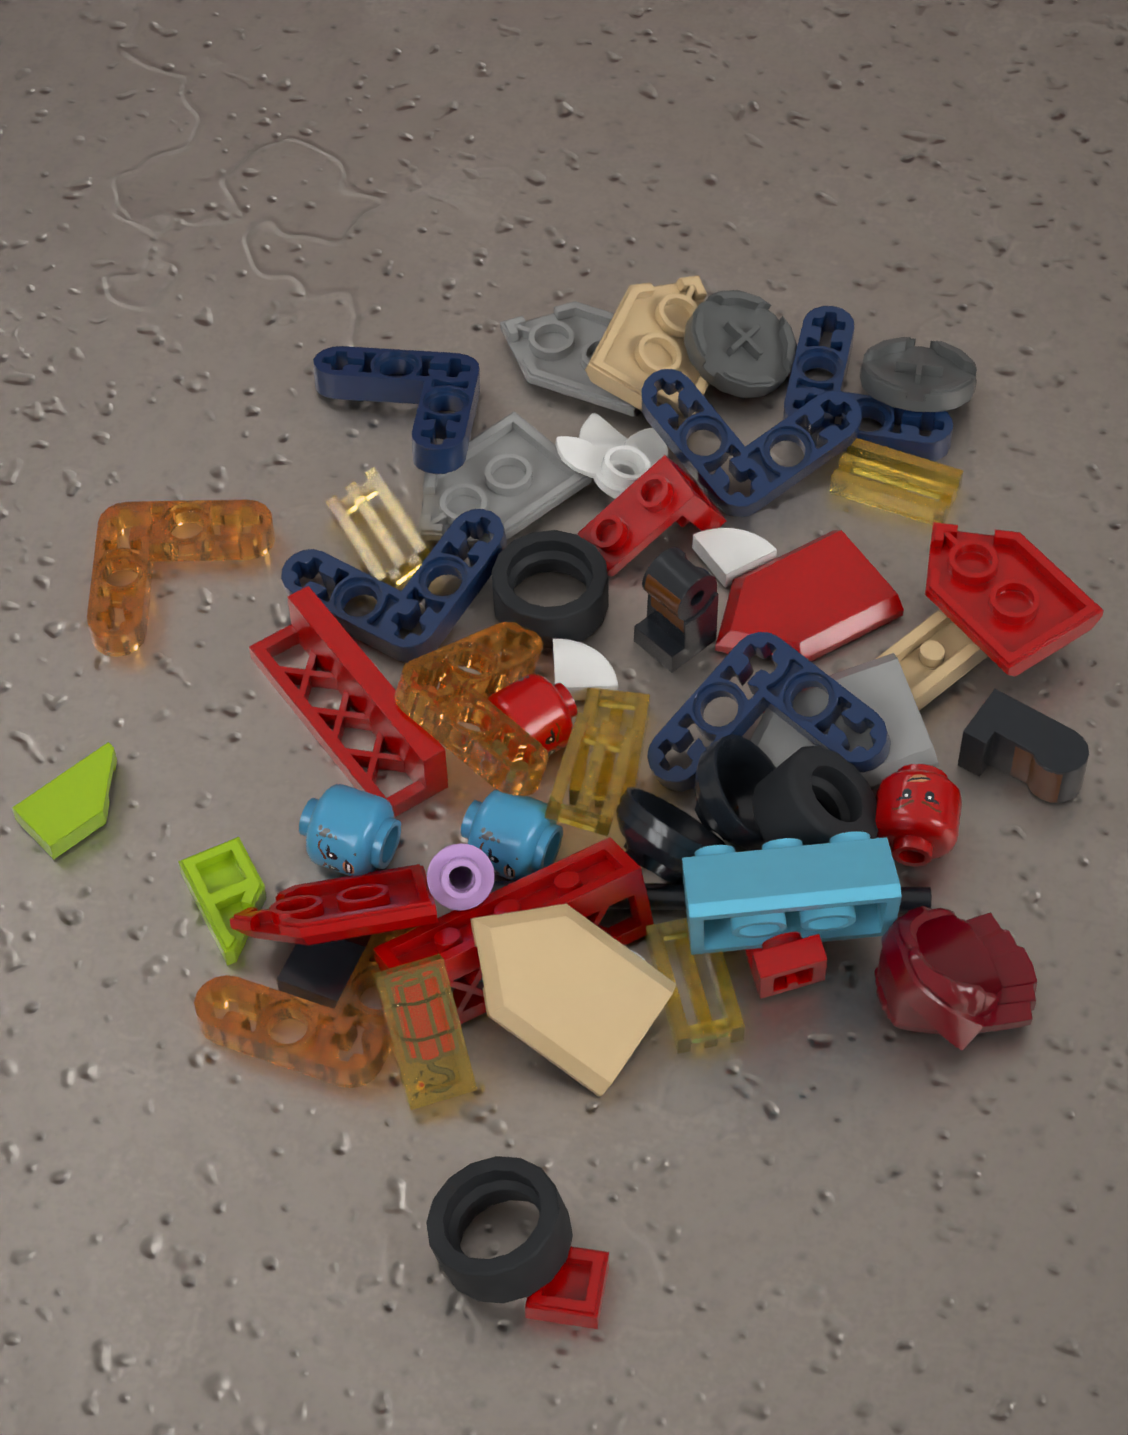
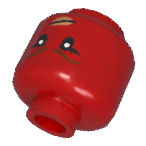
(539, 709)
(918, 814)

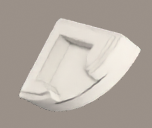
(732, 552)
(581, 668)

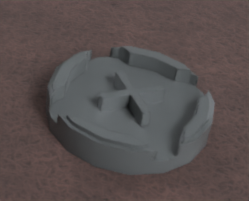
(740, 344)
(917, 375)

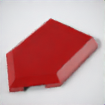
(1006, 595)
(810, 598)
(343, 908)

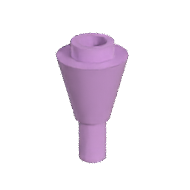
(460, 876)

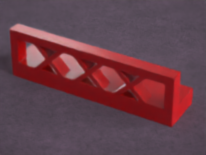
(362, 688)
(583, 880)

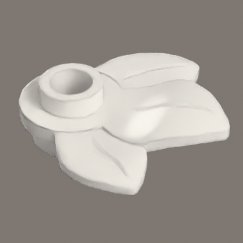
(609, 455)

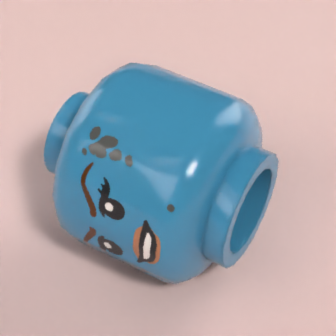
(350, 830)
(512, 833)

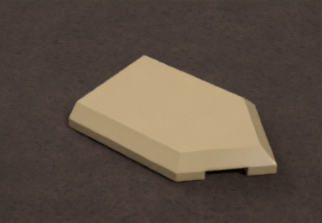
(648, 337)
(568, 990)

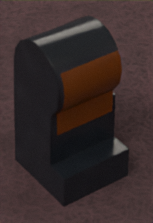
(679, 610)
(1025, 747)

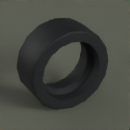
(552, 553)
(475, 1190)

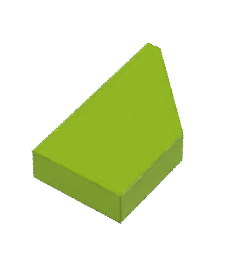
(70, 803)
(221, 886)

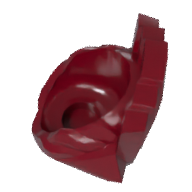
(954, 976)

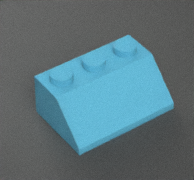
(786, 887)

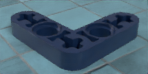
(836, 360)
(428, 379)
(748, 461)
(401, 608)
(773, 692)

